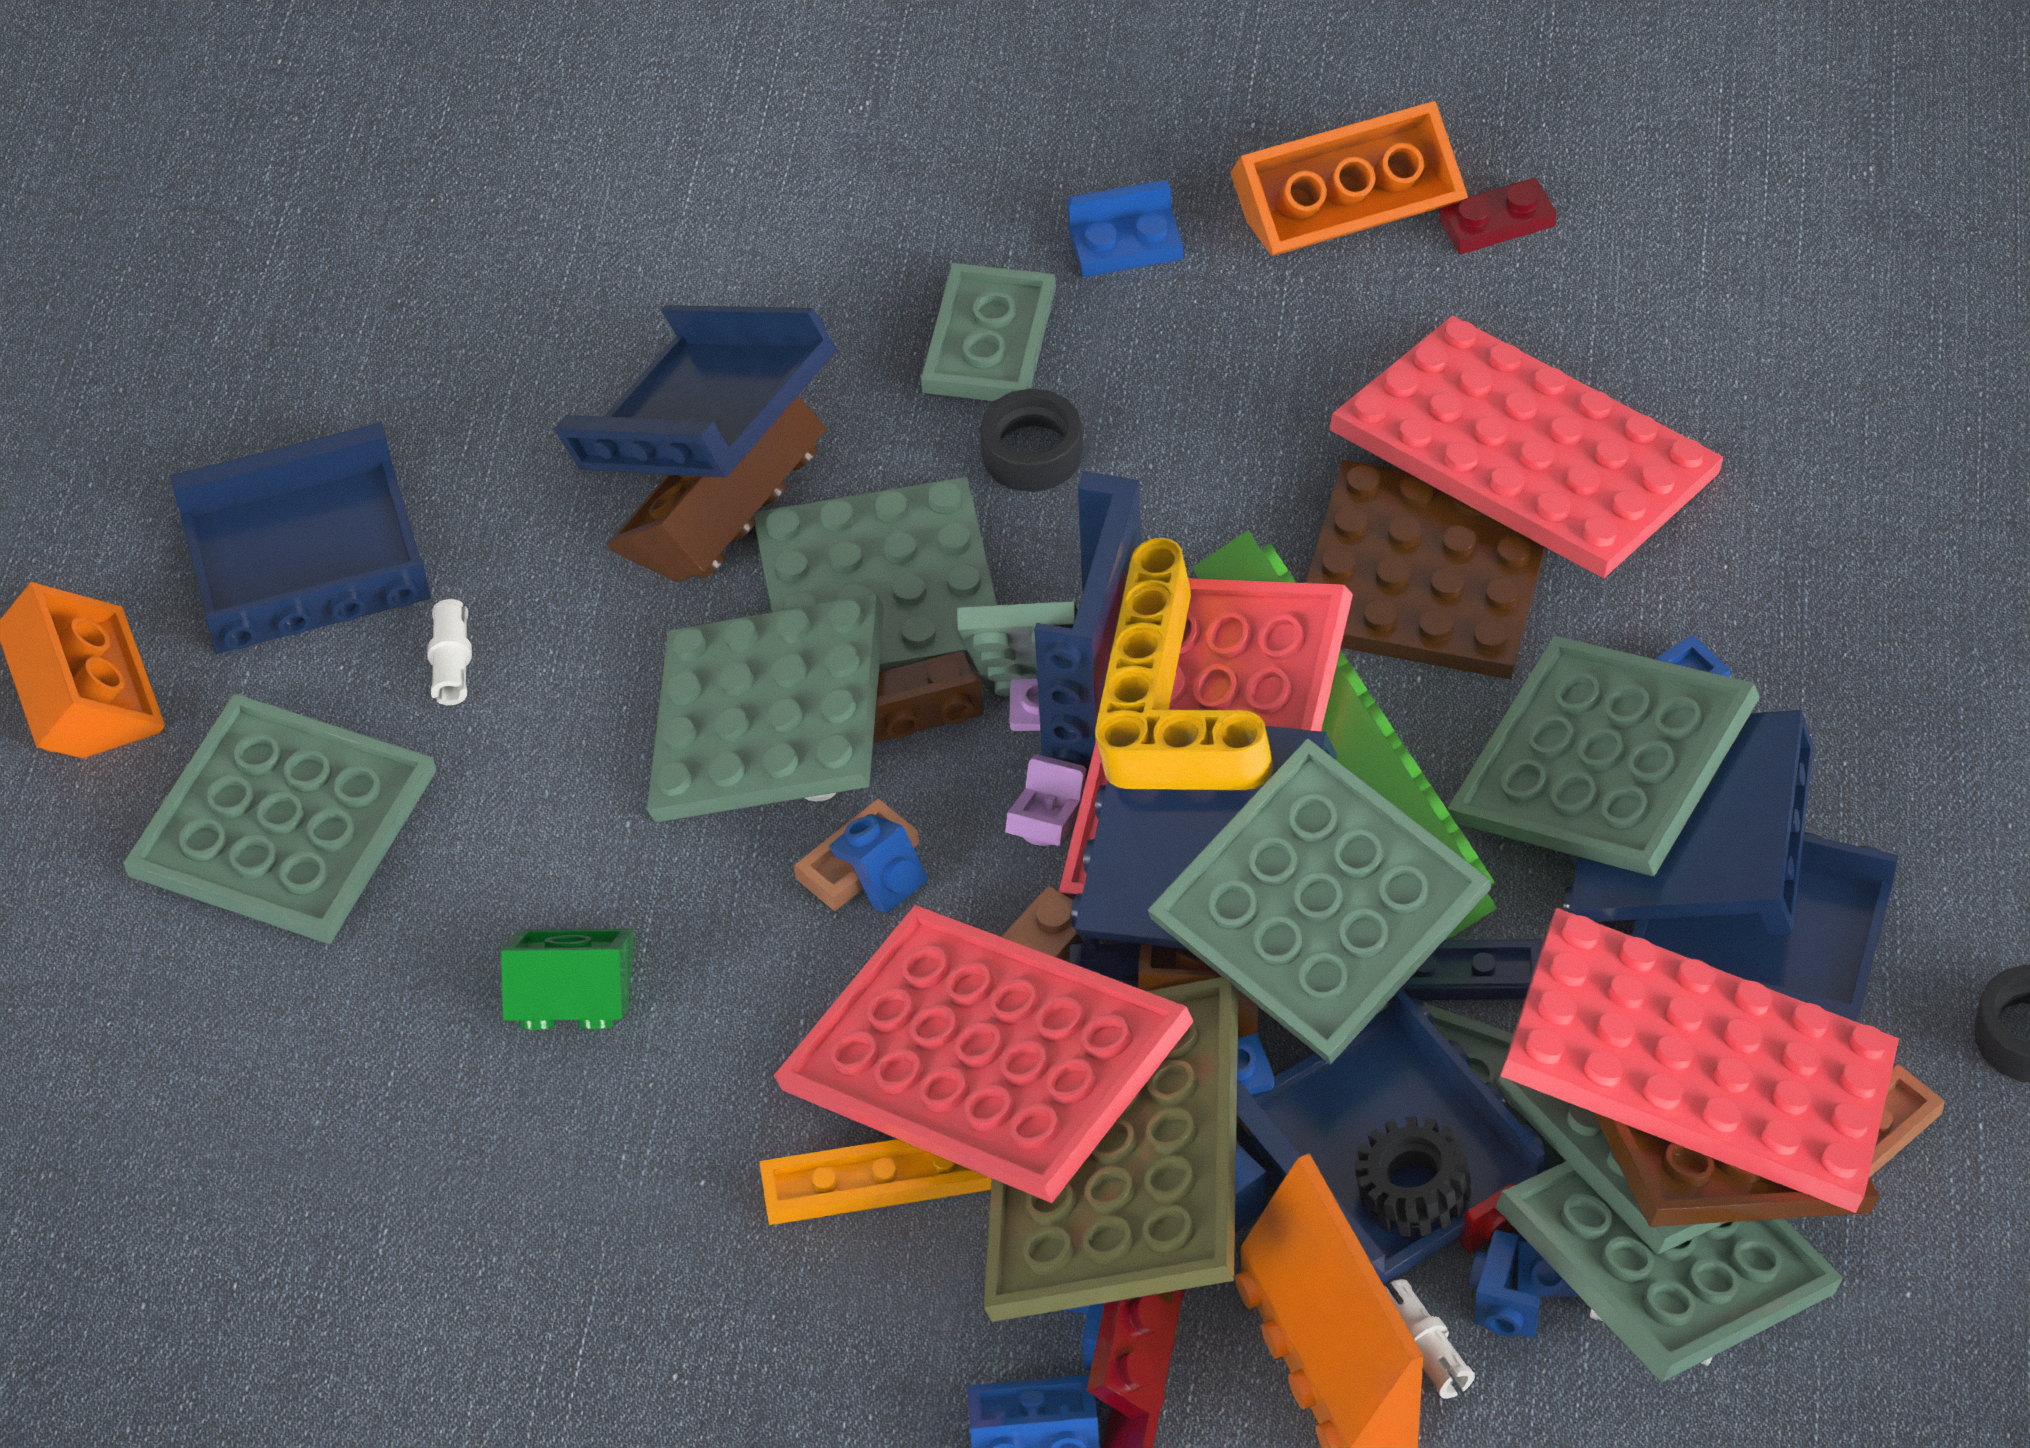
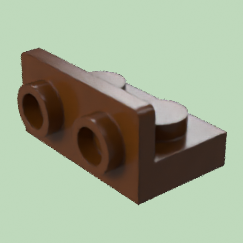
(926, 696)

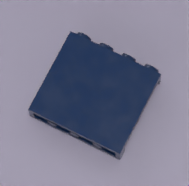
(705, 392)
(299, 538)
(1076, 659)
(1149, 840)
(1736, 847)
(1833, 937)
(1388, 1073)

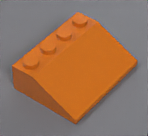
(1331, 1318)

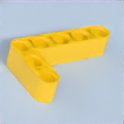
(1135, 730)

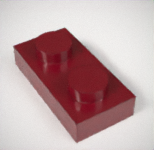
(1498, 216)

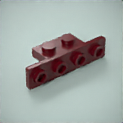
(1134, 1364)

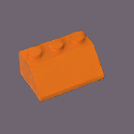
(77, 672)

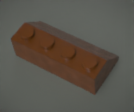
(694, 518)

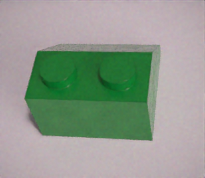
(567, 977)

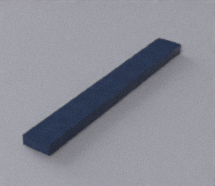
(1450, 973)

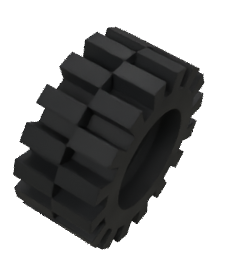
(1418, 1204)

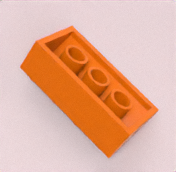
(1348, 179)

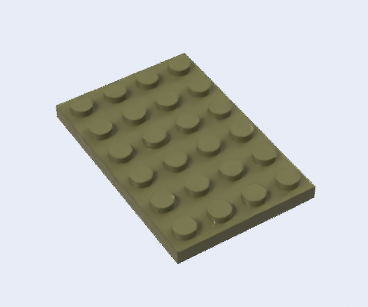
(1150, 1199)

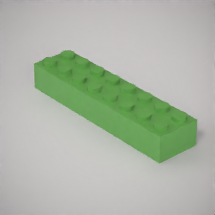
(1356, 723)

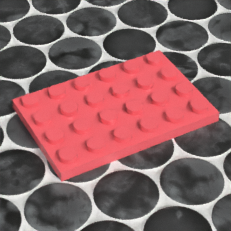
(1527, 445)
(1244, 650)
(984, 1051)
(1703, 1059)

